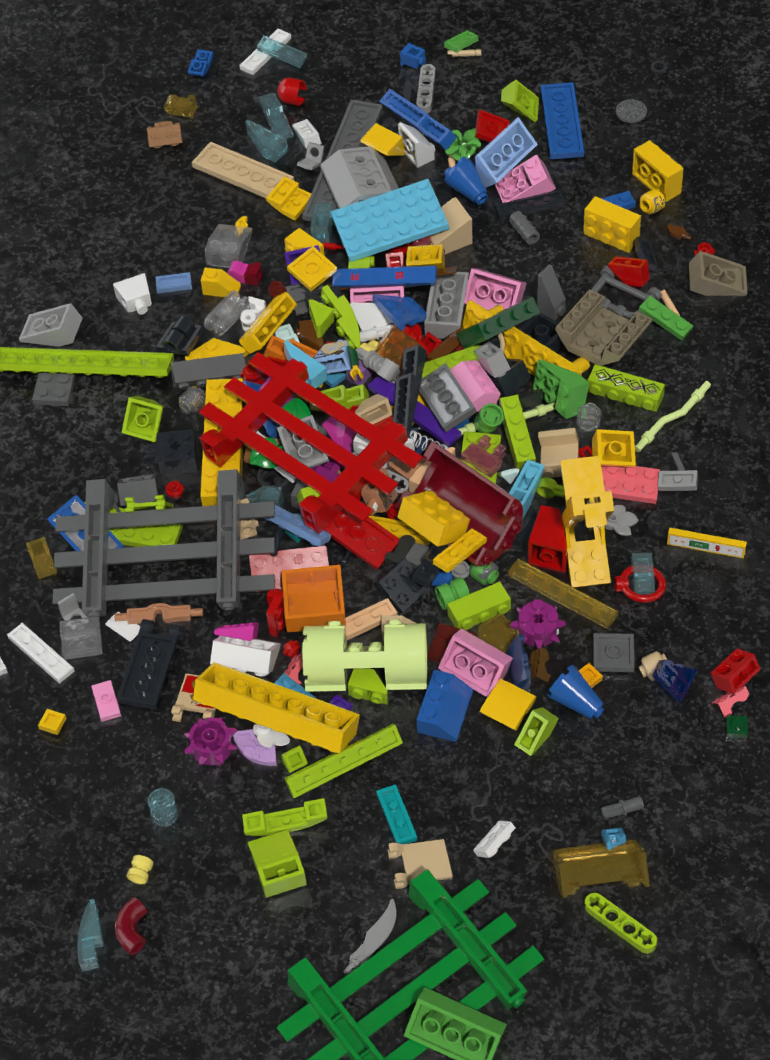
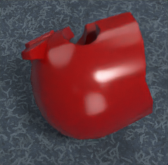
(288, 91)

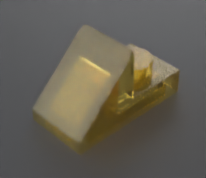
(41, 558)

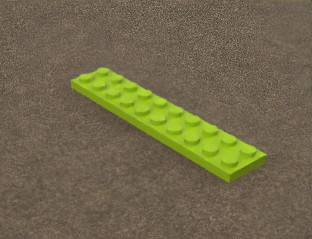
(85, 361)

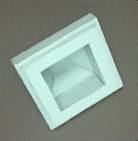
(509, 475)

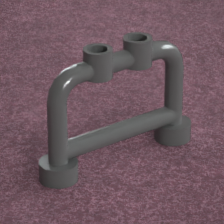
(607, 277)

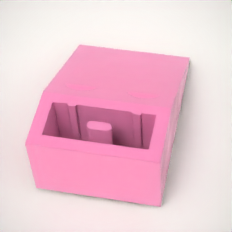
(525, 181)

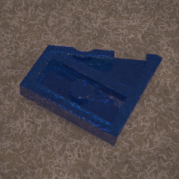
(674, 678)

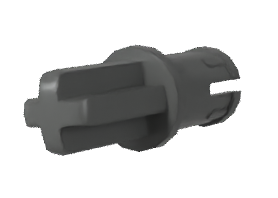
(622, 807)

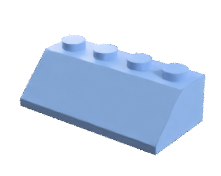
(504, 152)

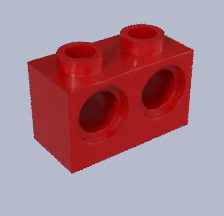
(735, 671)

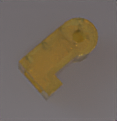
(181, 106)

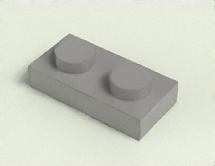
(678, 480)

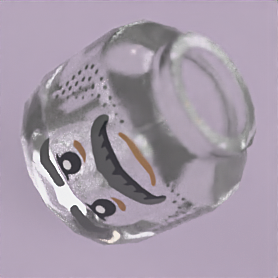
(588, 417)

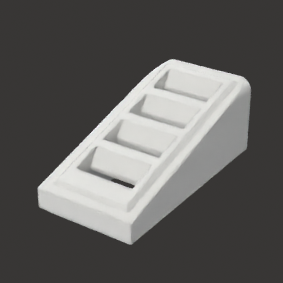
(307, 133)

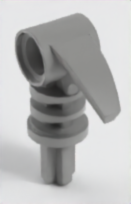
(382, 366)

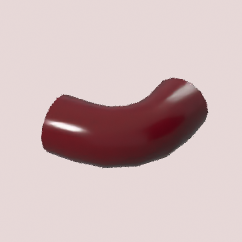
(125, 926)

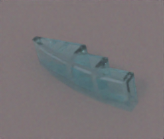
(275, 115)

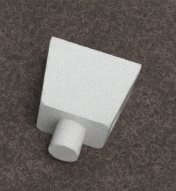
(133, 294)

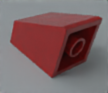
(547, 541)

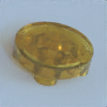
(497, 632)

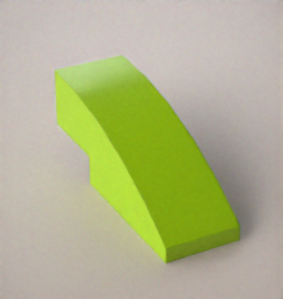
(345, 397)

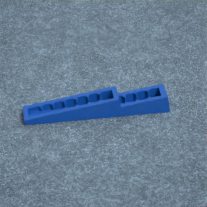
(418, 119)

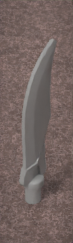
(374, 938)

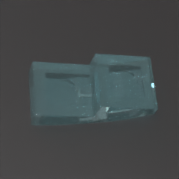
(643, 573)

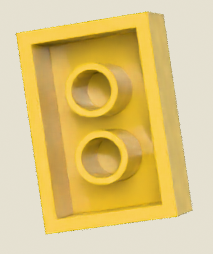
(657, 170)
(611, 224)
(433, 518)

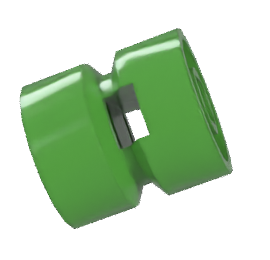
(488, 418)
(448, 593)

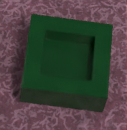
(737, 726)

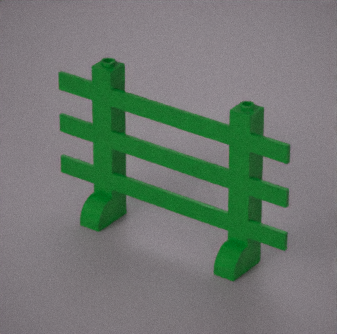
(472, 947)

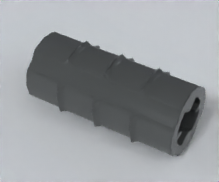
(524, 227)

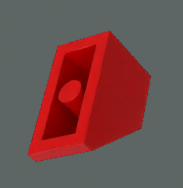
(631, 270)

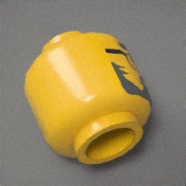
(652, 201)

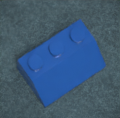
(444, 706)

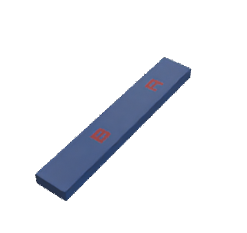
(385, 276)

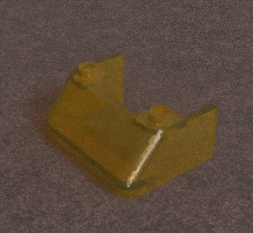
(597, 865)

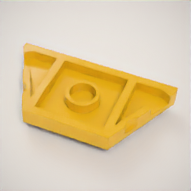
(215, 348)

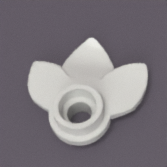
(268, 737)

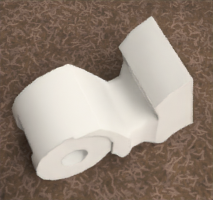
(249, 316)

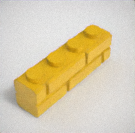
(267, 322)

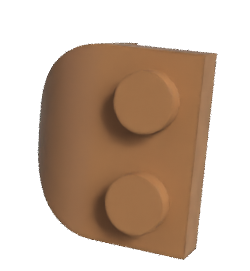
(164, 134)

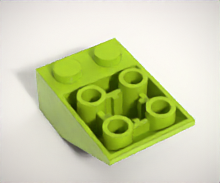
(277, 863)

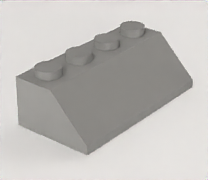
(446, 304)

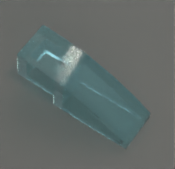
(89, 937)

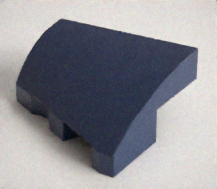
(519, 667)

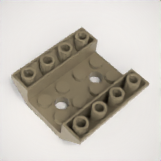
(588, 325)

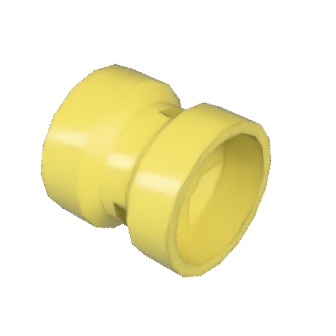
(139, 869)

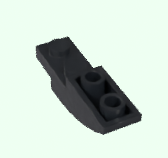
(427, 571)

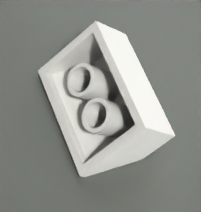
(245, 655)

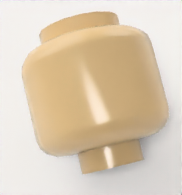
(649, 664)

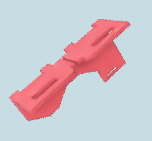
(298, 666)
(727, 704)

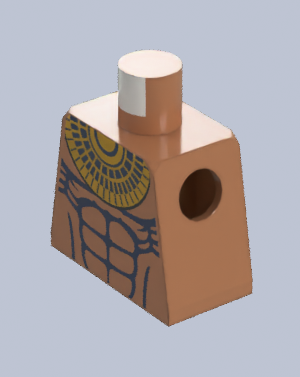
(376, 498)

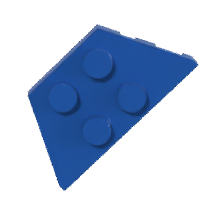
(400, 310)

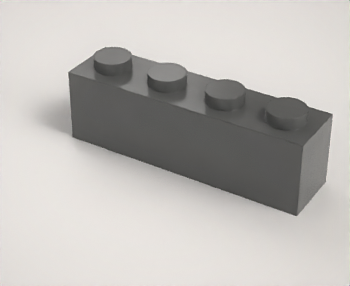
(197, 371)

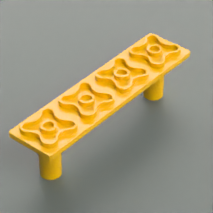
(520, 345)

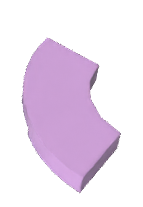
(252, 750)

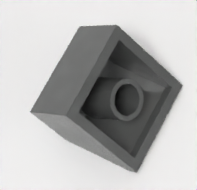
(140, 487)

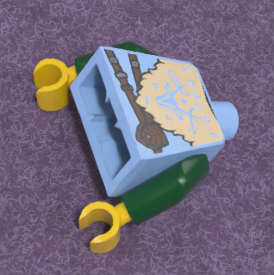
(339, 357)

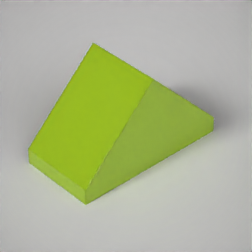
(321, 316)

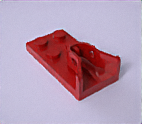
(364, 539)

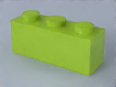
(479, 606)

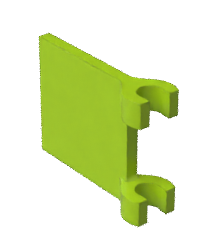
(161, 504)

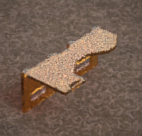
(544, 657)

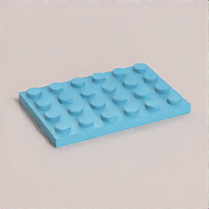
(389, 220)

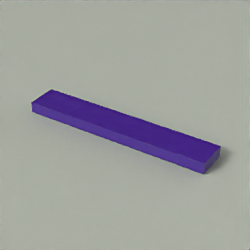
(423, 416)

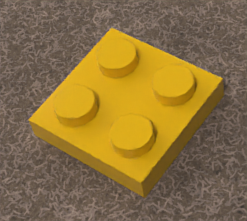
(312, 268)

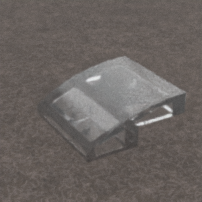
(81, 637)

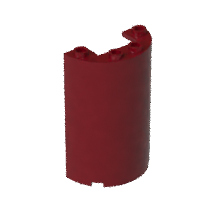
(487, 505)

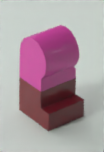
(246, 273)

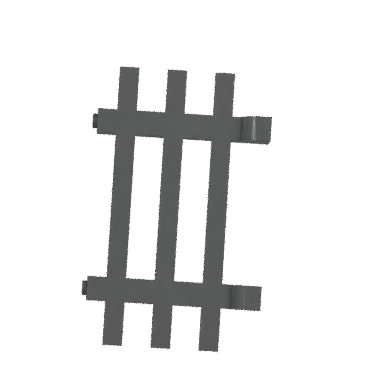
(227, 548)

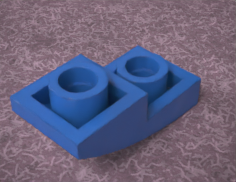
(201, 63)

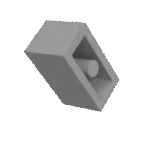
(492, 359)

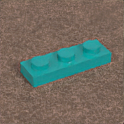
(396, 815)

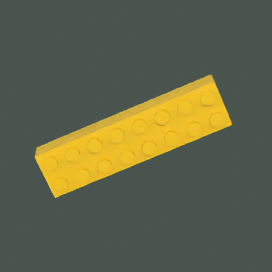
(232, 406)
(276, 707)

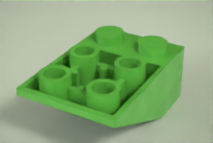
(561, 386)

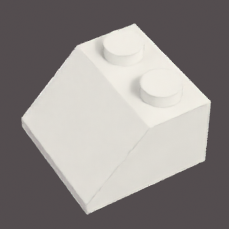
(416, 145)

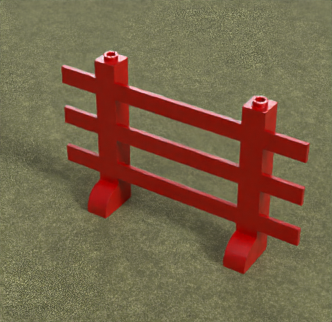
(267, 404)

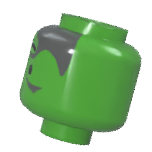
(484, 574)

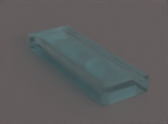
(282, 51)

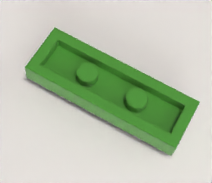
(665, 318)

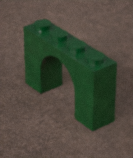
(498, 323)

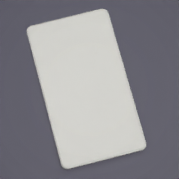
(128, 631)

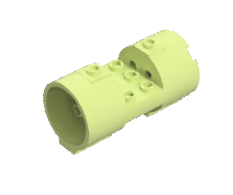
(329, 657)

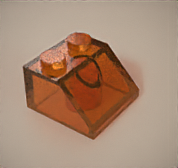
(393, 345)

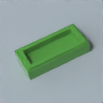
(461, 41)

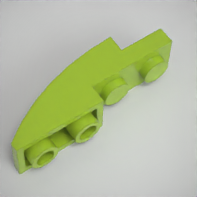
(347, 323)

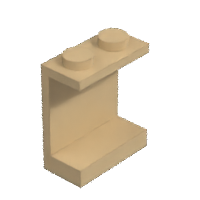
(557, 446)

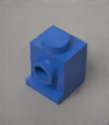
(412, 56)

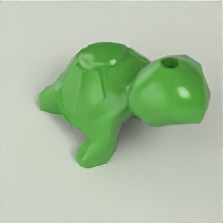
(463, 145)

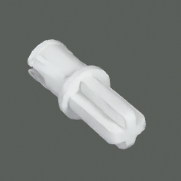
(374, 333)

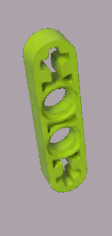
(622, 920)

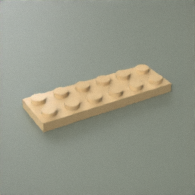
(238, 169)

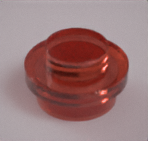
(276, 288)

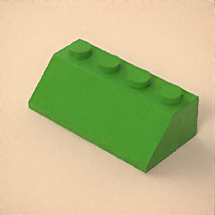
(453, 1028)

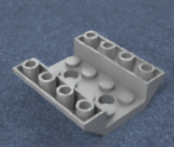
(350, 178)

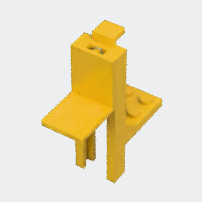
(587, 501)

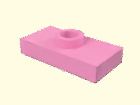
(106, 701)

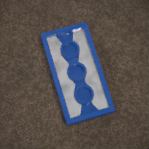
(76, 538)

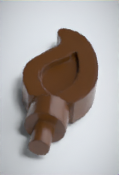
(678, 232)

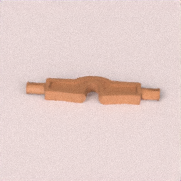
(169, 613)

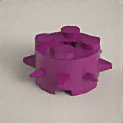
(538, 623)
(210, 741)

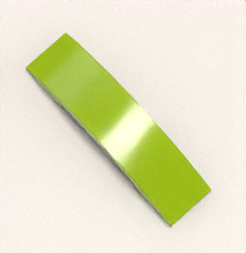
(292, 820)

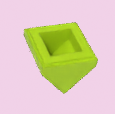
(294, 759)

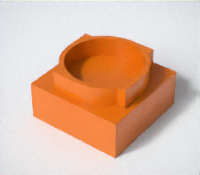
(313, 597)

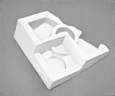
(369, 315)

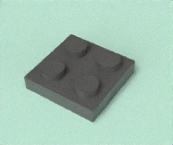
(53, 389)
(613, 652)

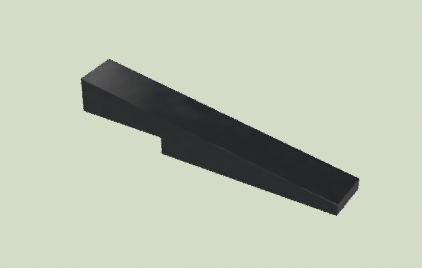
(408, 386)

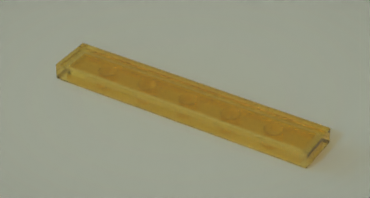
(563, 593)

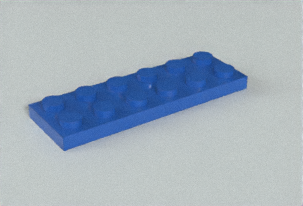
(562, 121)

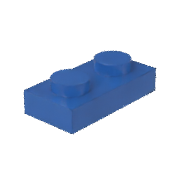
(623, 200)

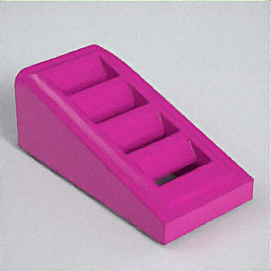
(244, 631)

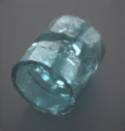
(162, 807)

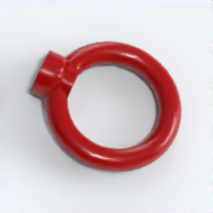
(622, 584)

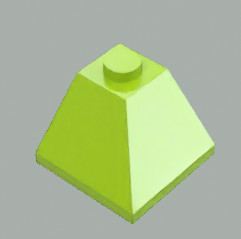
(521, 100)
(142, 418)

